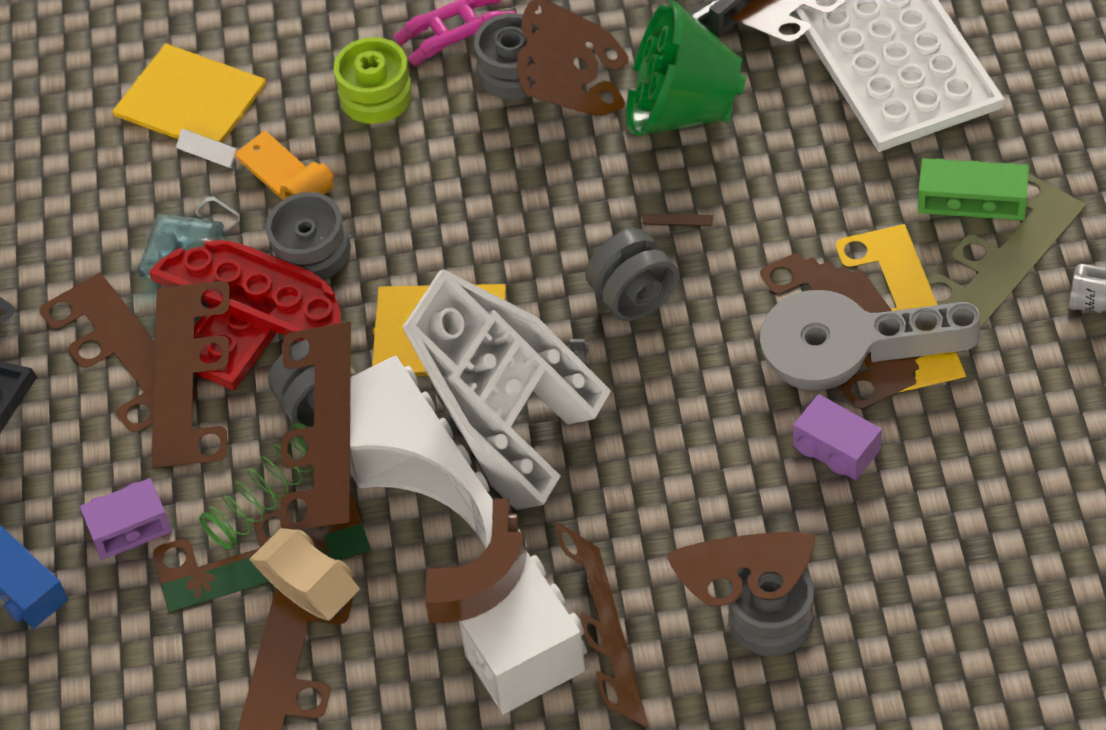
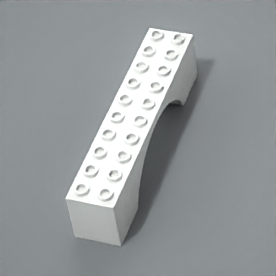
(400, 443)

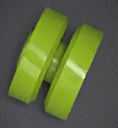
(373, 80)

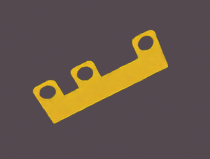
(909, 290)

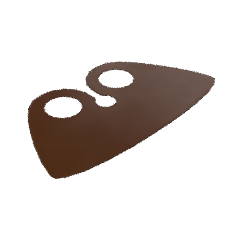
(761, 553)

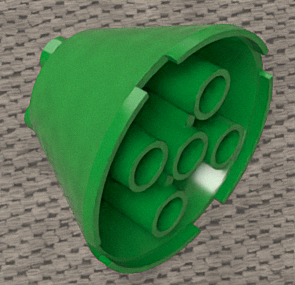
(682, 75)

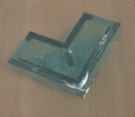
(176, 232)

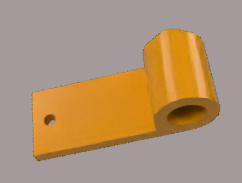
(282, 170)

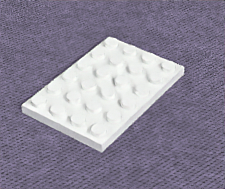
(900, 67)

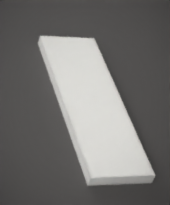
(206, 148)

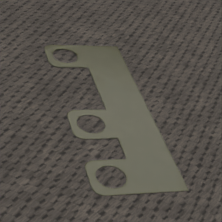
(1006, 266)

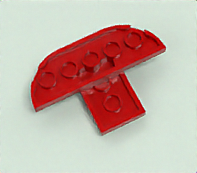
(263, 300)

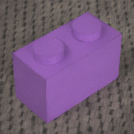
(836, 437)
(125, 518)

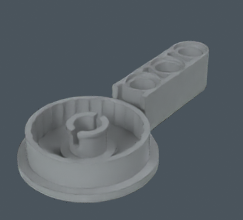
(848, 333)

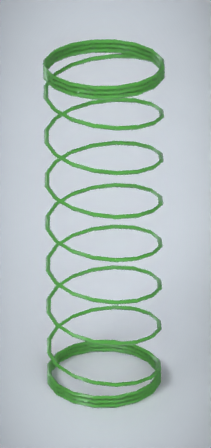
(225, 528)

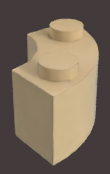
(305, 574)

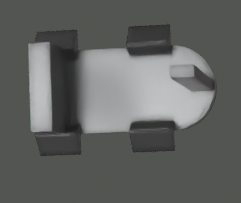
(579, 348)

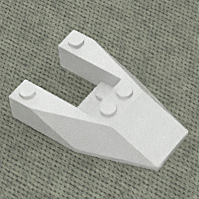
(485, 366)

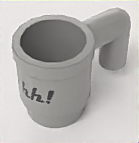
(1088, 289)

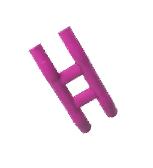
(443, 36)

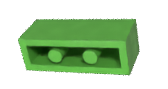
(973, 189)

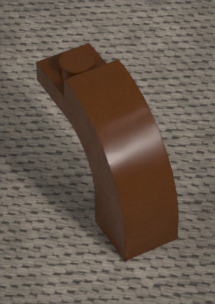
(481, 585)

